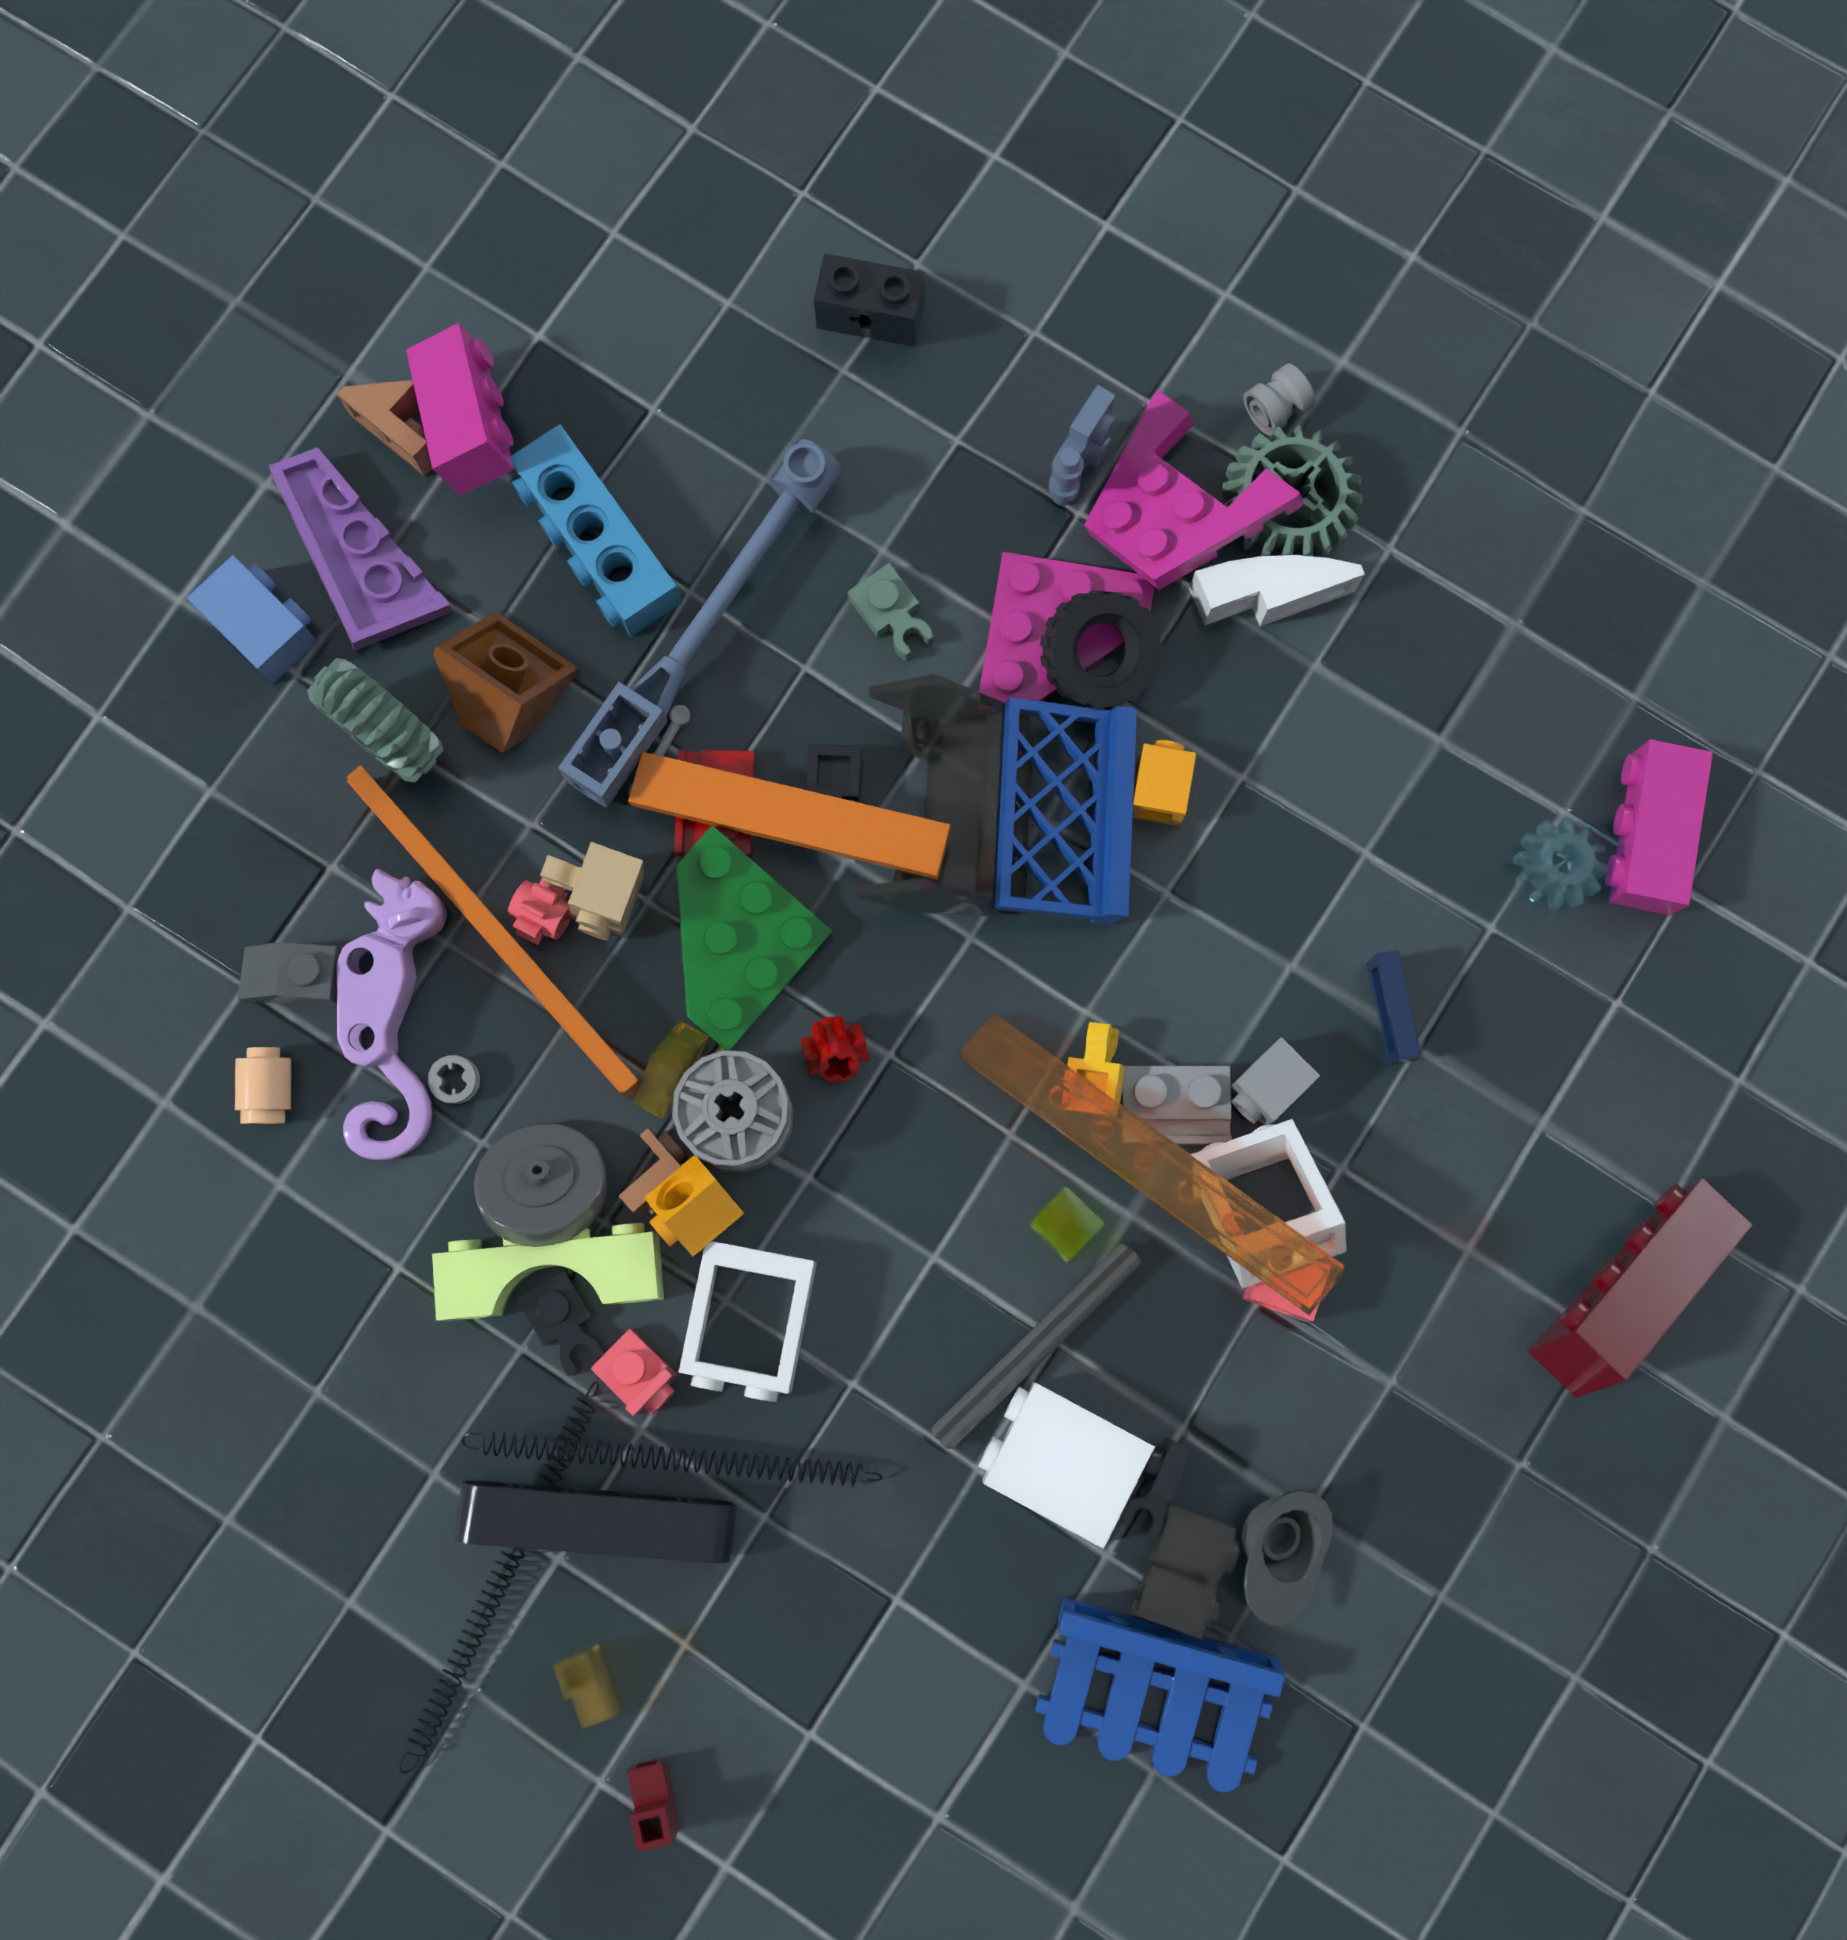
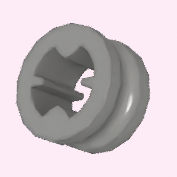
(438, 1082)

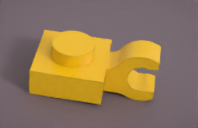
(1097, 1065)

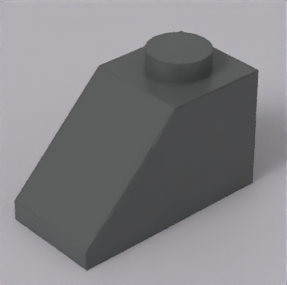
(290, 974)

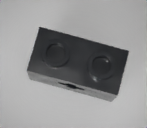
(869, 300)

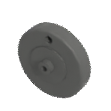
(541, 1184)

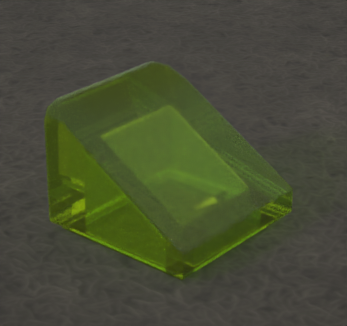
(1066, 1224)

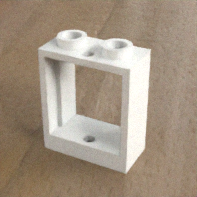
(1268, 1146)
(757, 1384)

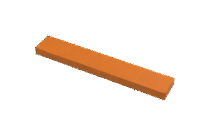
(790, 815)

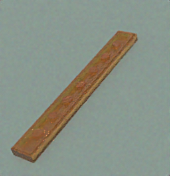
(1154, 1164)

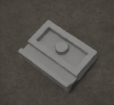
(1181, 1101)

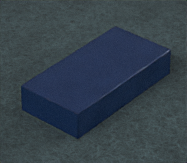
(1393, 1008)

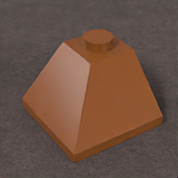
(501, 679)

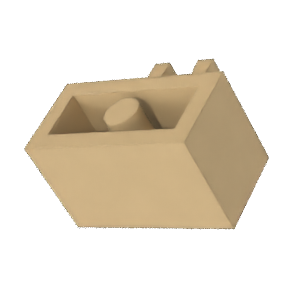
(601, 889)

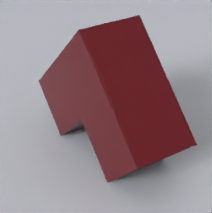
(655, 1811)

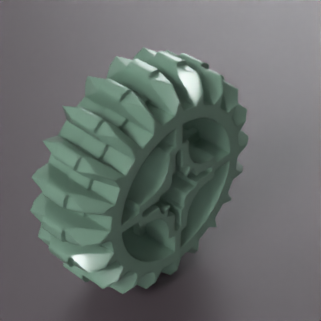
(1315, 461)
(375, 720)

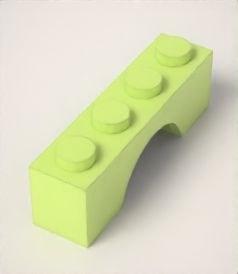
(479, 1281)

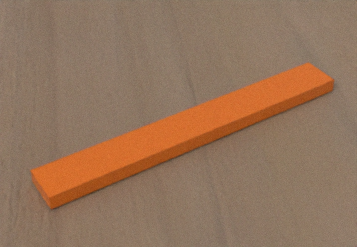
(494, 932)

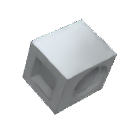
(1272, 1083)

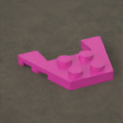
(1163, 519)

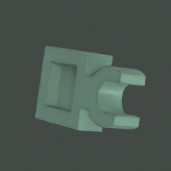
(888, 605)

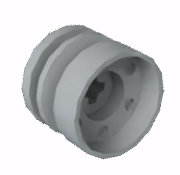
(733, 1143)

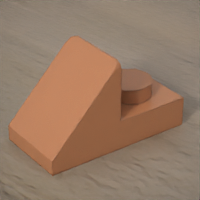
(388, 414)

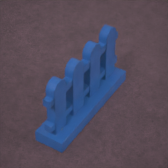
(1195, 1662)

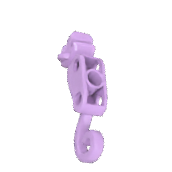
(380, 1001)

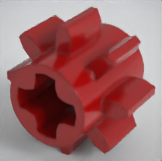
(834, 1049)

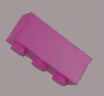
(460, 409)
(1659, 827)

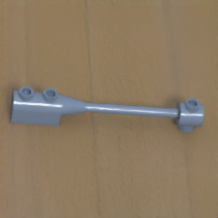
(637, 714)

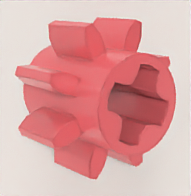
(539, 911)

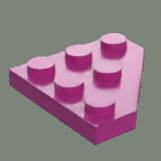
(1024, 600)

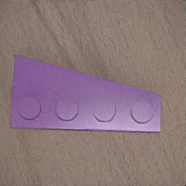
(358, 562)

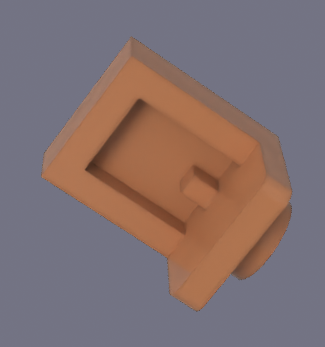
(670, 1157)

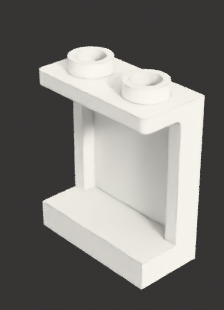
(1065, 1463)

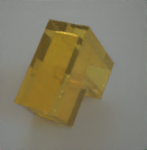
(666, 1067)
(587, 1682)

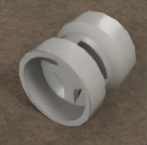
(1278, 400)

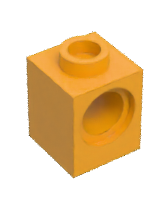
(1163, 782)
(691, 1207)

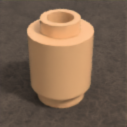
(262, 1086)

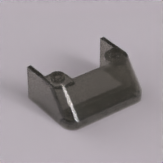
(963, 743)

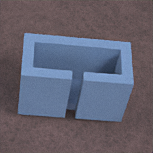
(253, 619)

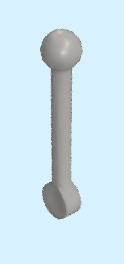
(679, 718)

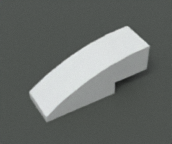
(1271, 586)

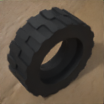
(1140, 656)

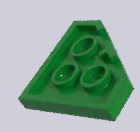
(737, 937)

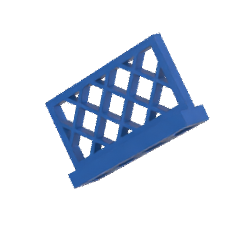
(1110, 810)

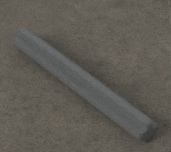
(1036, 1346)

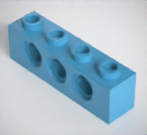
(557, 463)

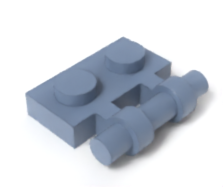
(1085, 444)

